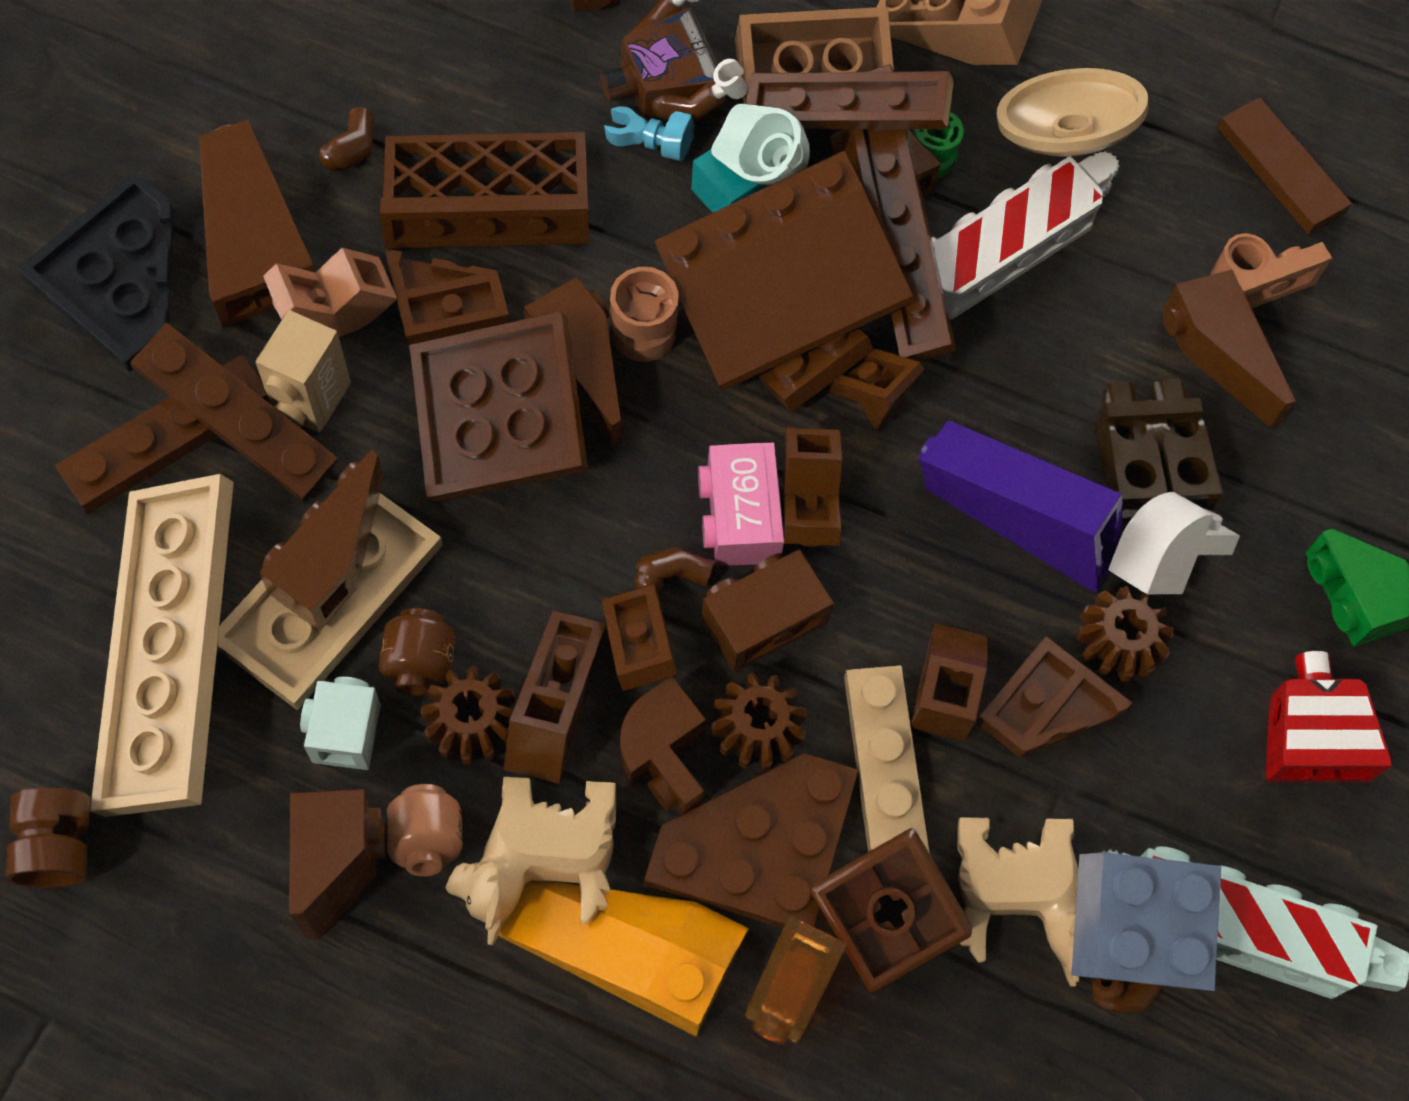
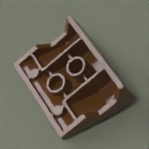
(784, 270)

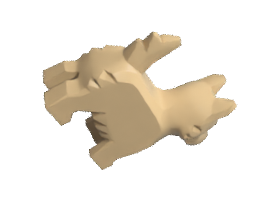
(543, 846)
(1020, 882)

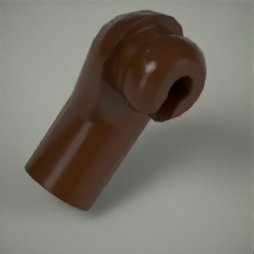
(351, 145)

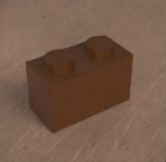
(765, 609)

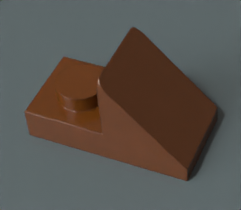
(878, 383)

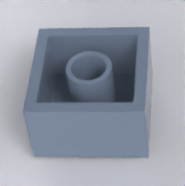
(1146, 920)

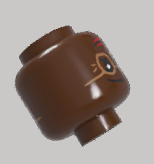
(417, 651)

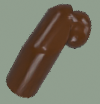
(670, 563)
(1123, 995)

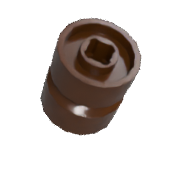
(48, 838)

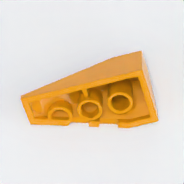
(641, 948)

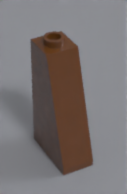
(244, 223)

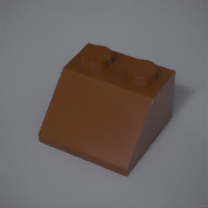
(332, 855)

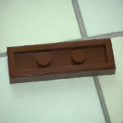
(1284, 165)

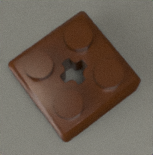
(879, 946)

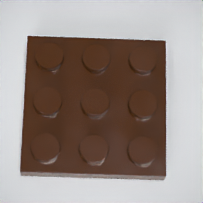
(498, 407)

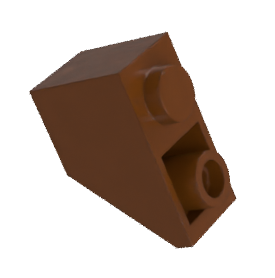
(950, 683)

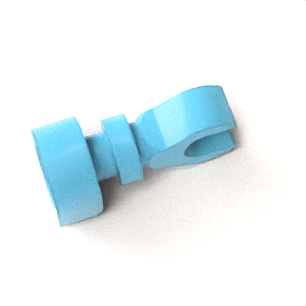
(673, 138)

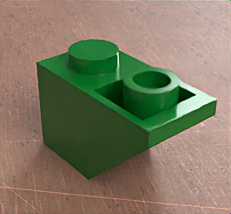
(1362, 584)

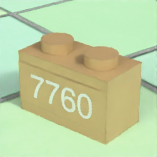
(304, 371)

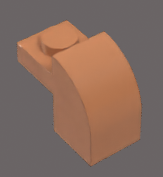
(340, 295)

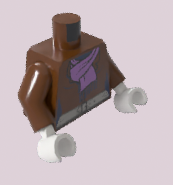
(672, 67)

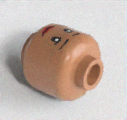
(423, 829)

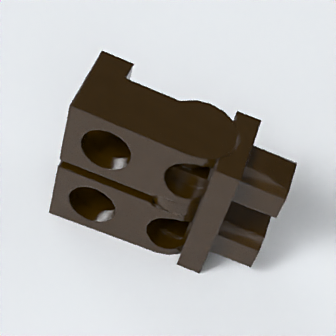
(1156, 446)

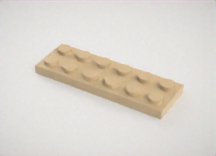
(163, 648)

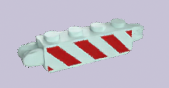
(1298, 940)

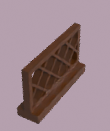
(485, 217)

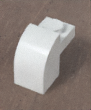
(1165, 541)

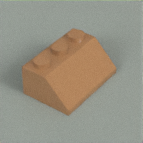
(814, 42)

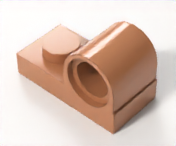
(1268, 276)

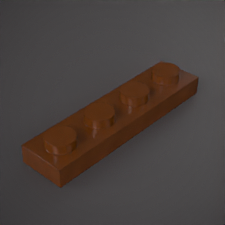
(858, 98)
(234, 412)
(142, 447)

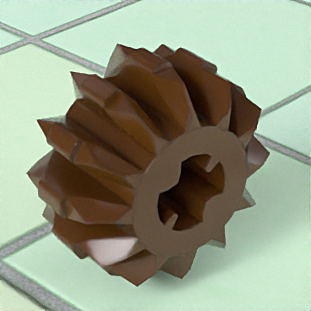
(1136, 623)
(462, 695)
(779, 730)

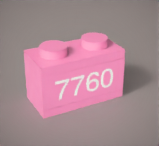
(743, 503)

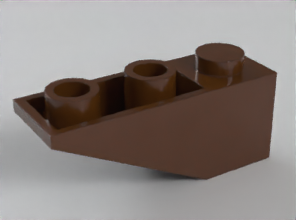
(325, 556)

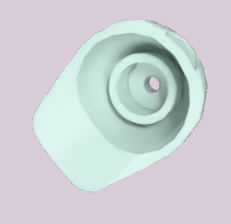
(762, 144)

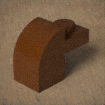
(811, 487)
(652, 737)

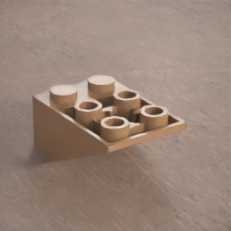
(965, 29)

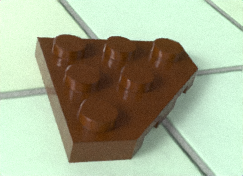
(758, 843)

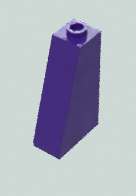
(1027, 501)

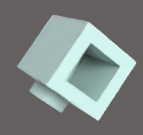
(341, 723)

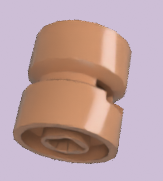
(643, 314)

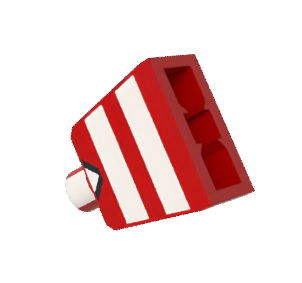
(1323, 728)

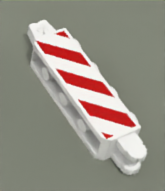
(1021, 229)

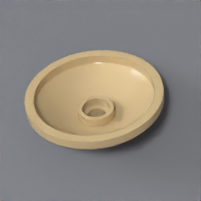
(1072, 111)

